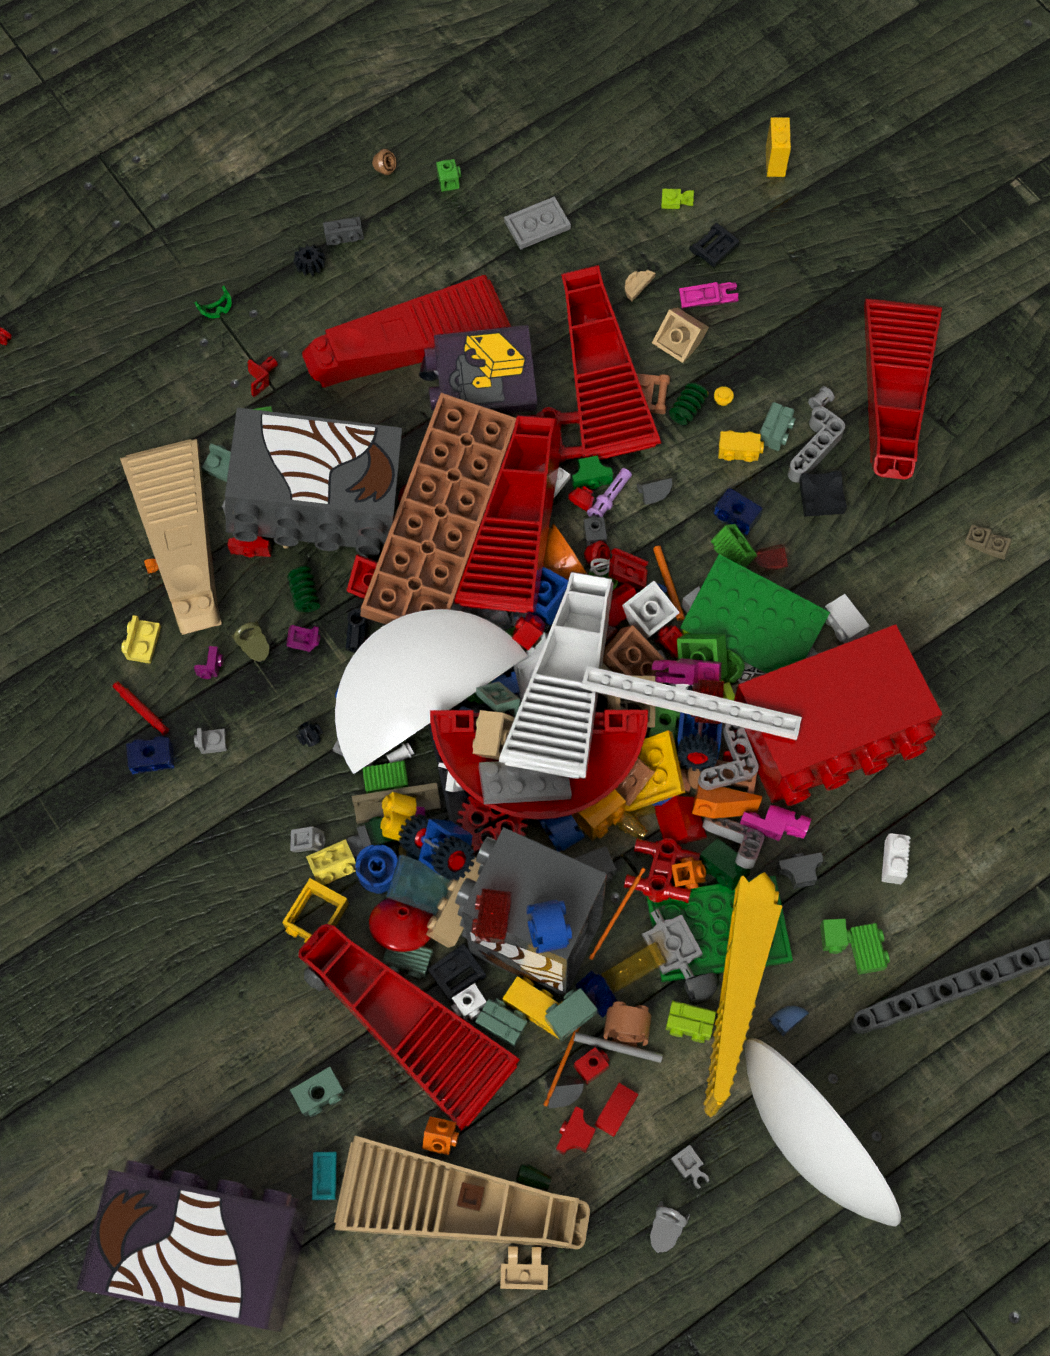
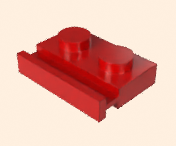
(628, 569)

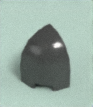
(655, 489)
(701, 988)
(566, 1091)

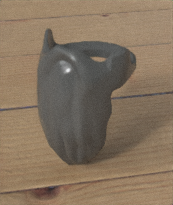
(313, 980)

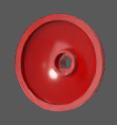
(399, 931)

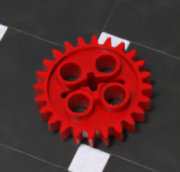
(477, 807)

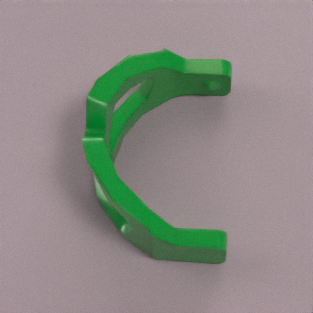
(202, 308)

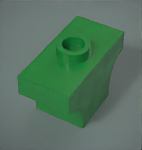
(591, 474)

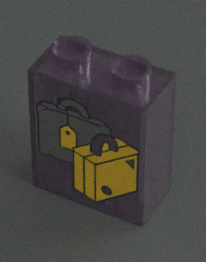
(485, 368)

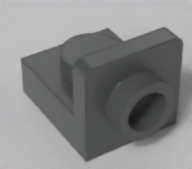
(359, 841)

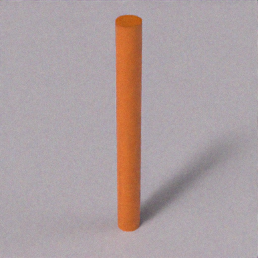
(668, 581)

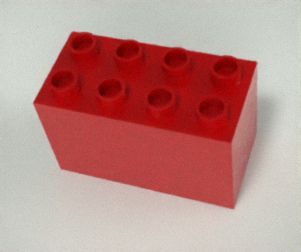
(855, 713)

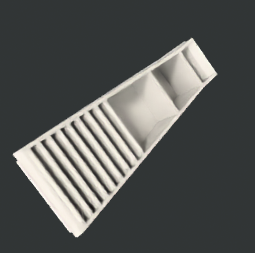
(556, 714)

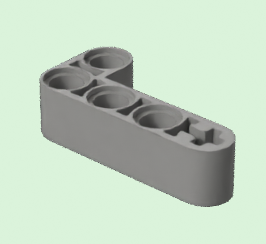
(813, 447)

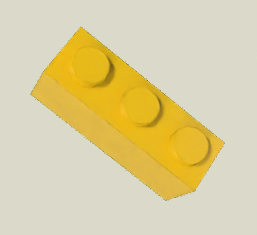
(530, 1001)

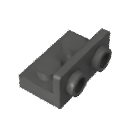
(343, 231)

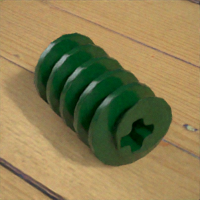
(688, 403)
(302, 589)

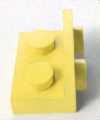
(140, 640)
(332, 862)

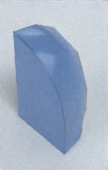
(787, 1018)

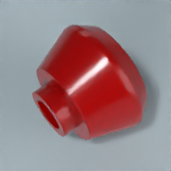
(582, 498)
(597, 550)

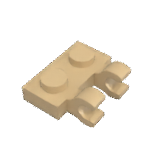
(524, 1275)

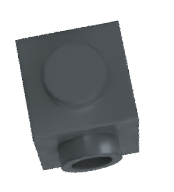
(594, 530)

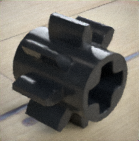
(309, 733)

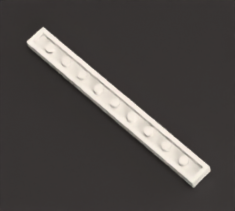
(691, 702)

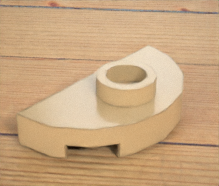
(637, 282)

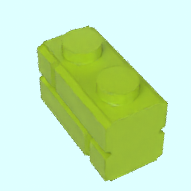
(690, 1021)

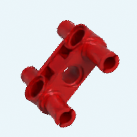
(564, 418)
(661, 870)

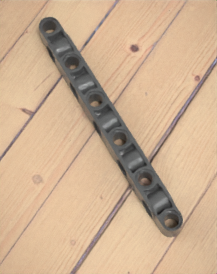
(959, 986)

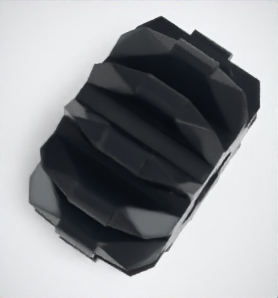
(309, 259)

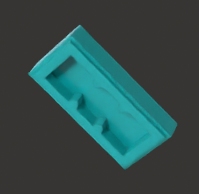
(324, 1175)

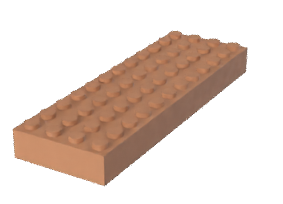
(439, 511)

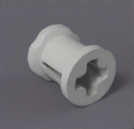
(822, 398)

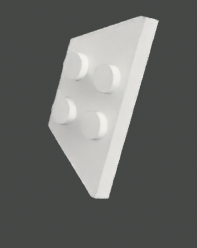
(525, 668)

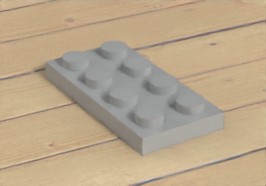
(514, 784)

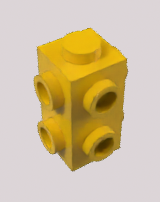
(740, 446)

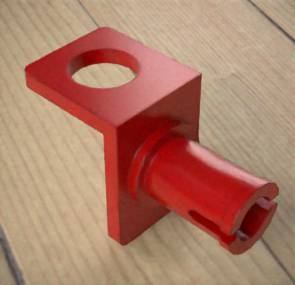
(261, 373)

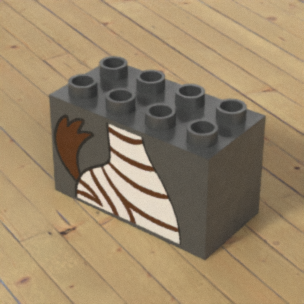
(311, 481)
(534, 876)

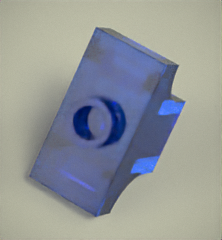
(597, 991)

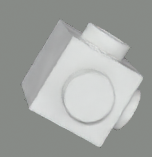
(468, 1003)

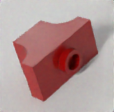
(250, 549)
(575, 1133)

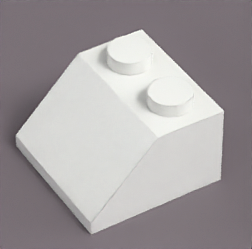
(649, 610)

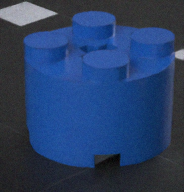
(563, 831)
(368, 859)
(548, 926)

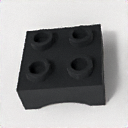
(822, 494)

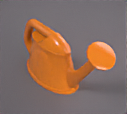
(560, 556)

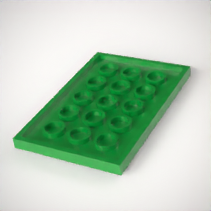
(757, 616)
(709, 921)

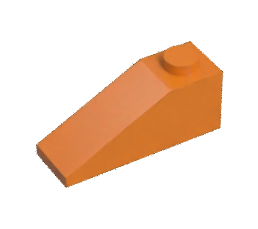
(724, 802)

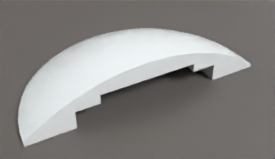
(413, 668)
(816, 1136)

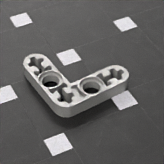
(735, 766)
(749, 838)

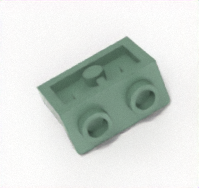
(217, 462)
(499, 698)

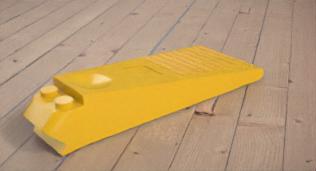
(748, 947)

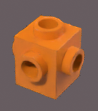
(689, 873)
(440, 1135)

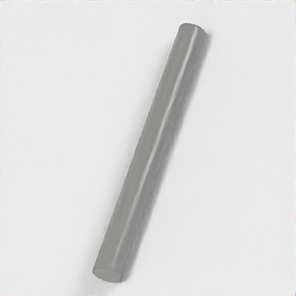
(618, 1047)

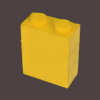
(778, 147)

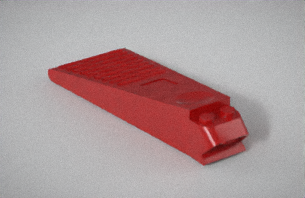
(401, 332)
(899, 367)
(608, 392)
(513, 534)
(430, 1042)

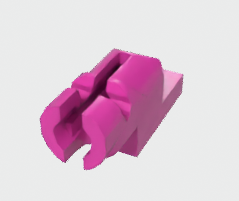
(708, 294)
(686, 670)
(777, 822)

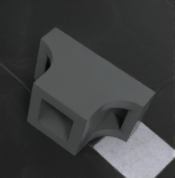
(800, 869)

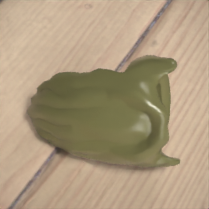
(252, 642)

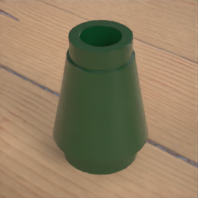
(532, 1177)

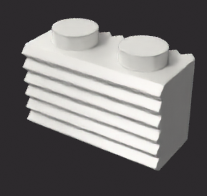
(895, 858)

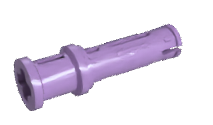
(605, 501)

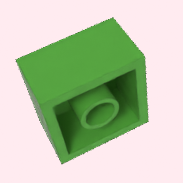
(704, 647)

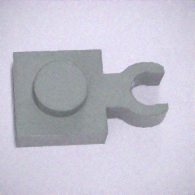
(689, 1164)

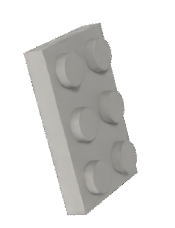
(537, 223)

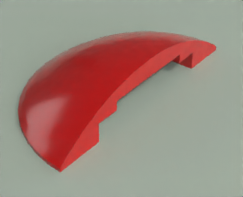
(613, 752)

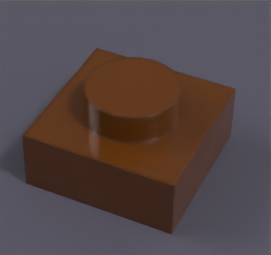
(470, 1196)

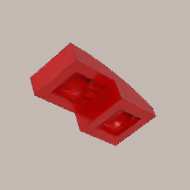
(616, 1109)

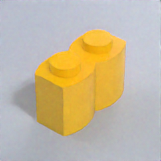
(396, 810)

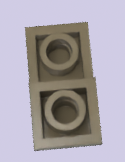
(988, 543)

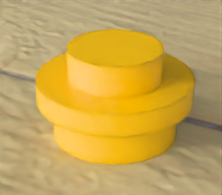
(723, 396)

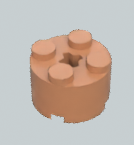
(627, 1024)

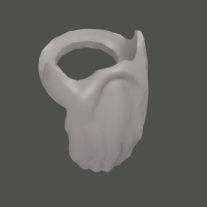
(666, 1228)

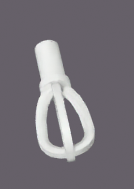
(593, 568)

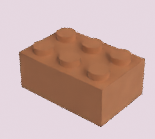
(631, 654)

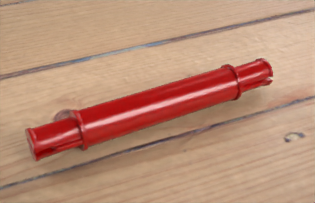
(140, 707)

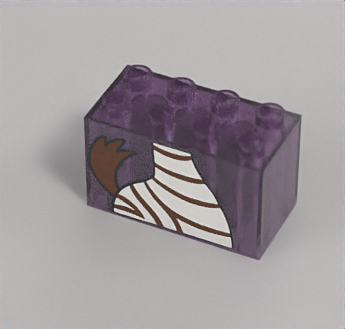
(194, 1246)

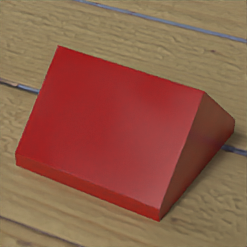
(361, 575)
(678, 822)

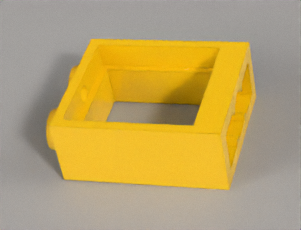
(321, 891)

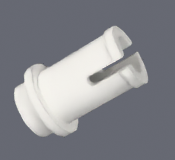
(401, 753)

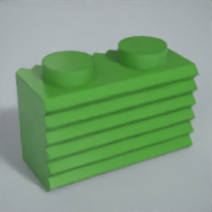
(733, 545)
(385, 777)
(868, 949)

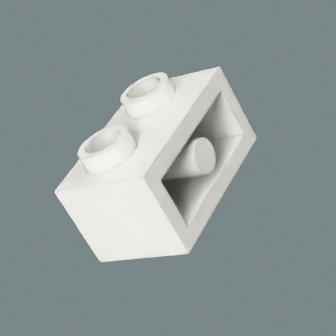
(846, 620)

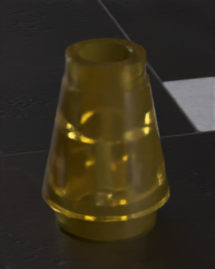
(631, 825)

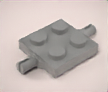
(676, 943)

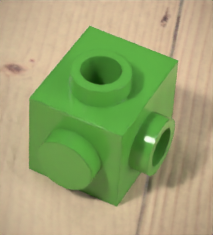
(448, 175)
(834, 935)

